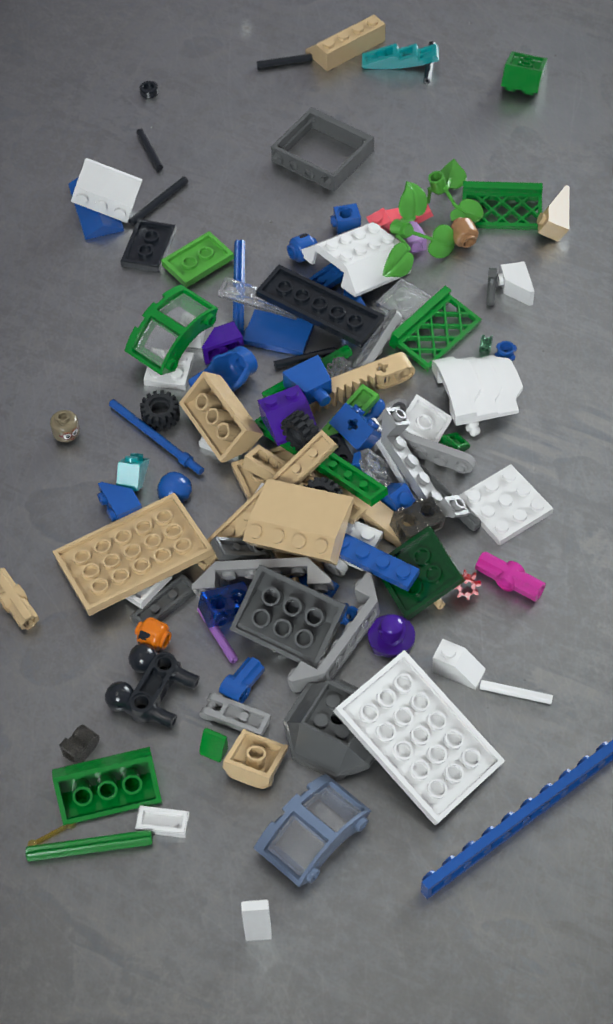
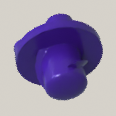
(391, 635)

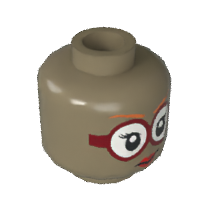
(65, 426)

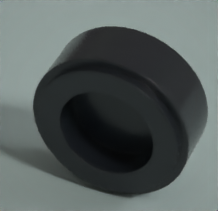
(149, 89)

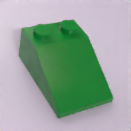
(523, 72)

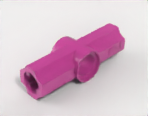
(510, 576)

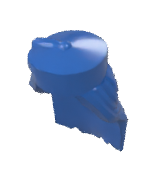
(233, 366)

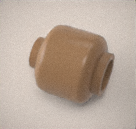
(465, 232)

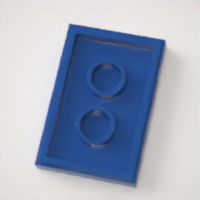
(278, 333)

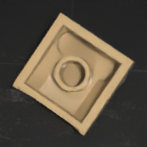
(254, 759)

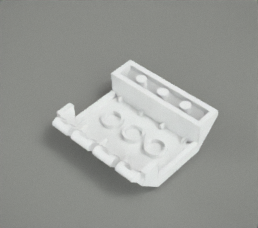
(358, 254)

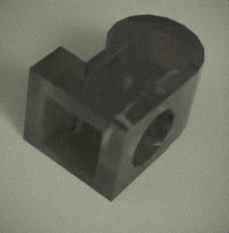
(79, 745)

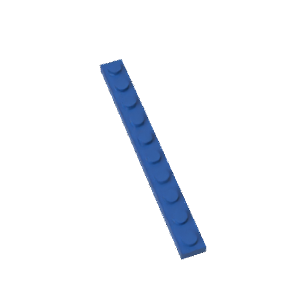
(514, 822)

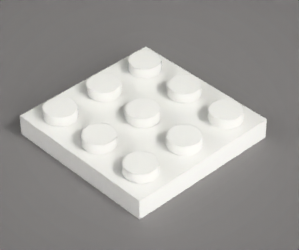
(506, 504)

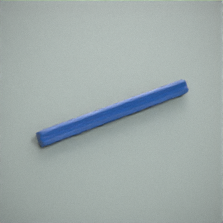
(239, 275)

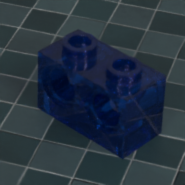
(221, 604)

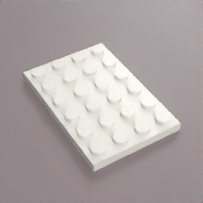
(419, 737)

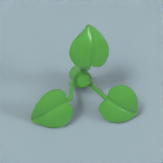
(452, 177)
(413, 204)

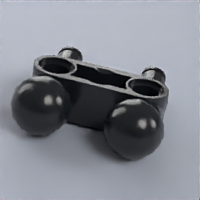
(151, 687)

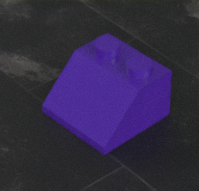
(279, 406)

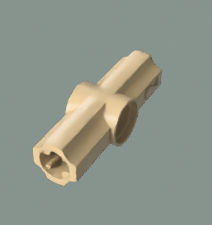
(16, 602)

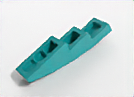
(397, 58)

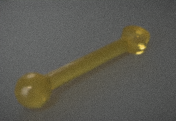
(35, 842)

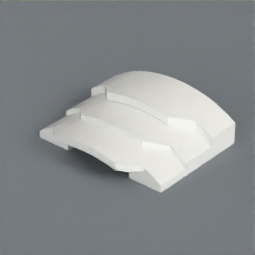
(479, 387)

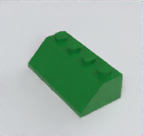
(106, 786)

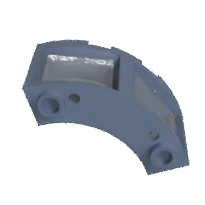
(312, 829)

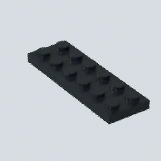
(320, 305)

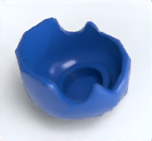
(174, 483)

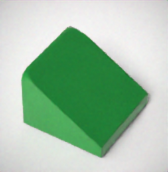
(455, 441)
(213, 745)

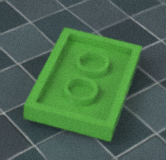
(197, 259)

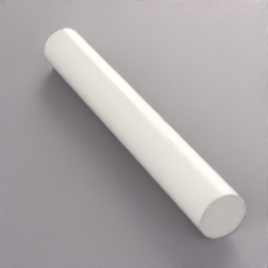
(516, 692)

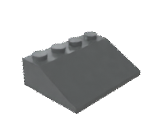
(288, 617)

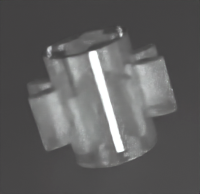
(338, 366)

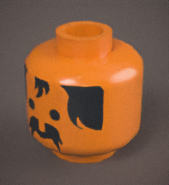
(153, 633)

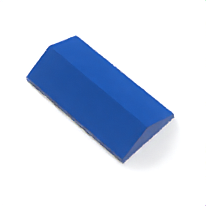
(95, 223)

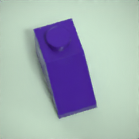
(221, 341)

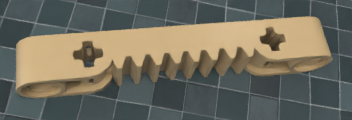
(394, 368)

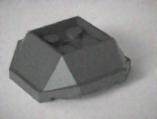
(317, 740)

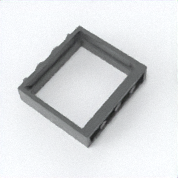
(332, 127)

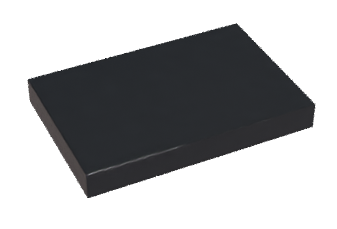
(148, 245)

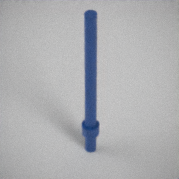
(183, 457)

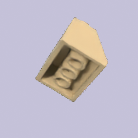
(348, 43)
(220, 417)

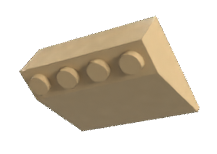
(299, 521)

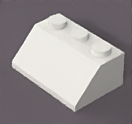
(106, 190)

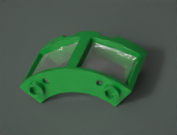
(170, 329)

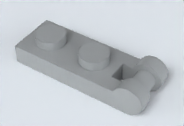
(235, 715)

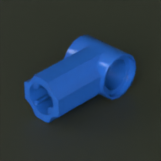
(238, 686)

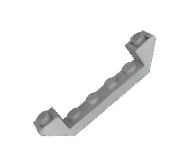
(393, 424)
(237, 568)
(341, 648)

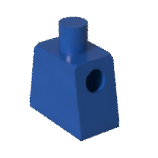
(312, 380)

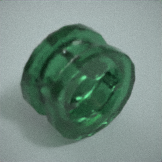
(486, 344)

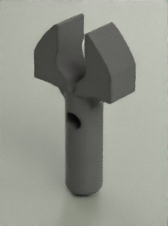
(492, 276)

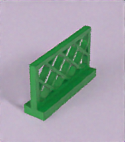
(502, 192)
(420, 320)

